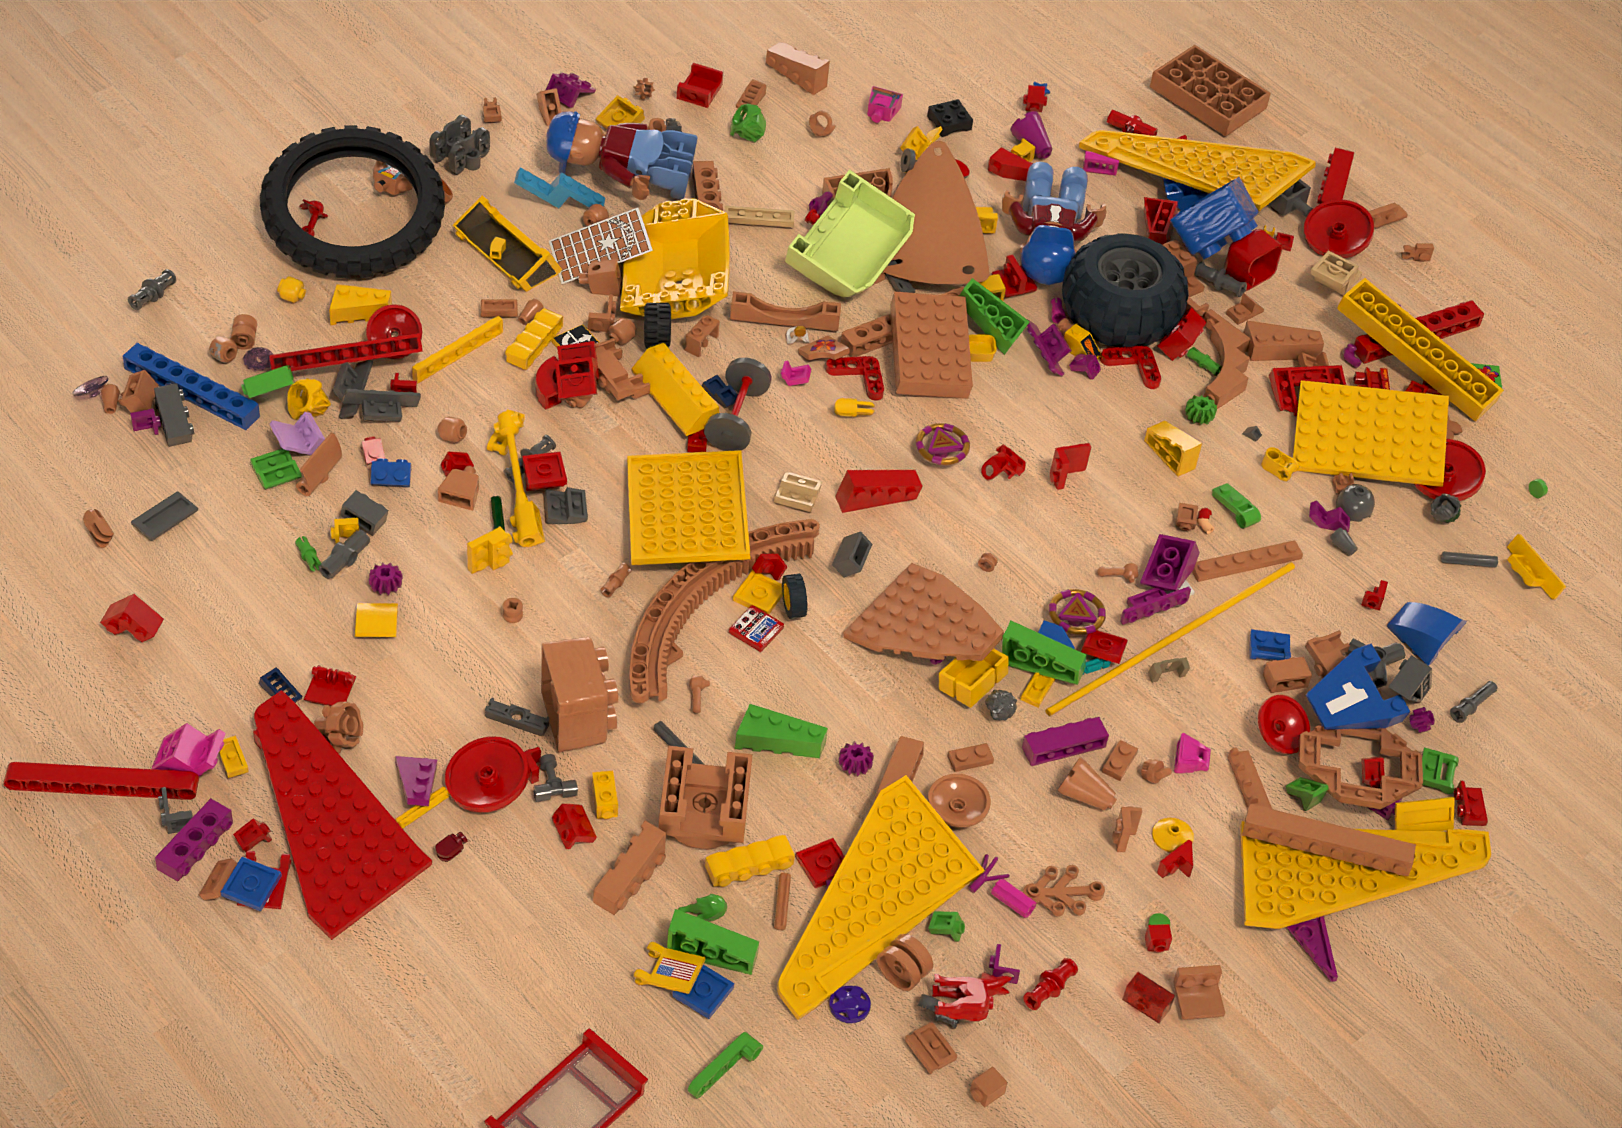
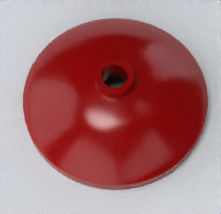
(391, 320)
(1282, 722)

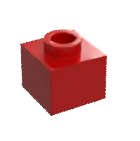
(1158, 937)

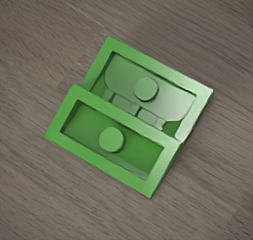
(275, 468)

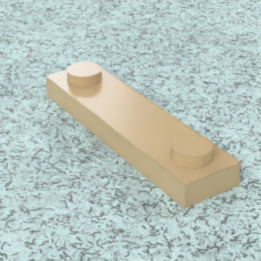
(760, 216)

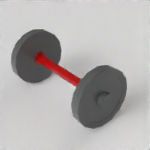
(748, 379)

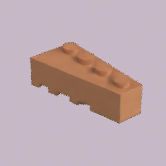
(804, 70)
(631, 869)

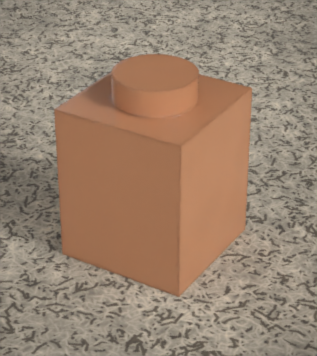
(988, 1087)

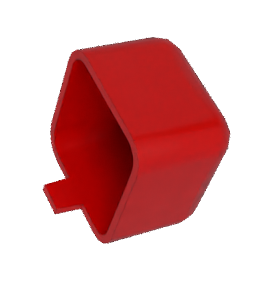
(1253, 258)

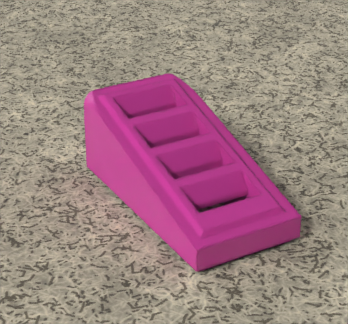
(1092, 158)

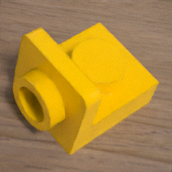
(344, 528)

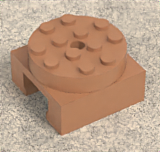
(696, 787)

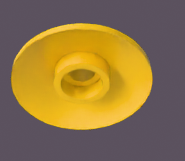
(1166, 838)

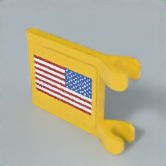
(673, 969)

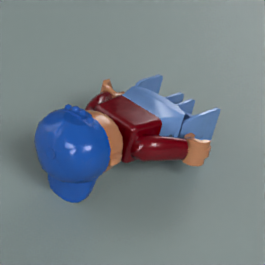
(626, 153)
(1051, 221)

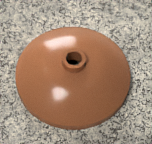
(963, 793)

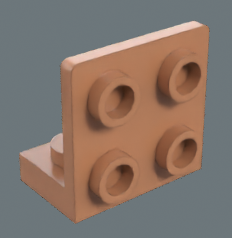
(1199, 992)

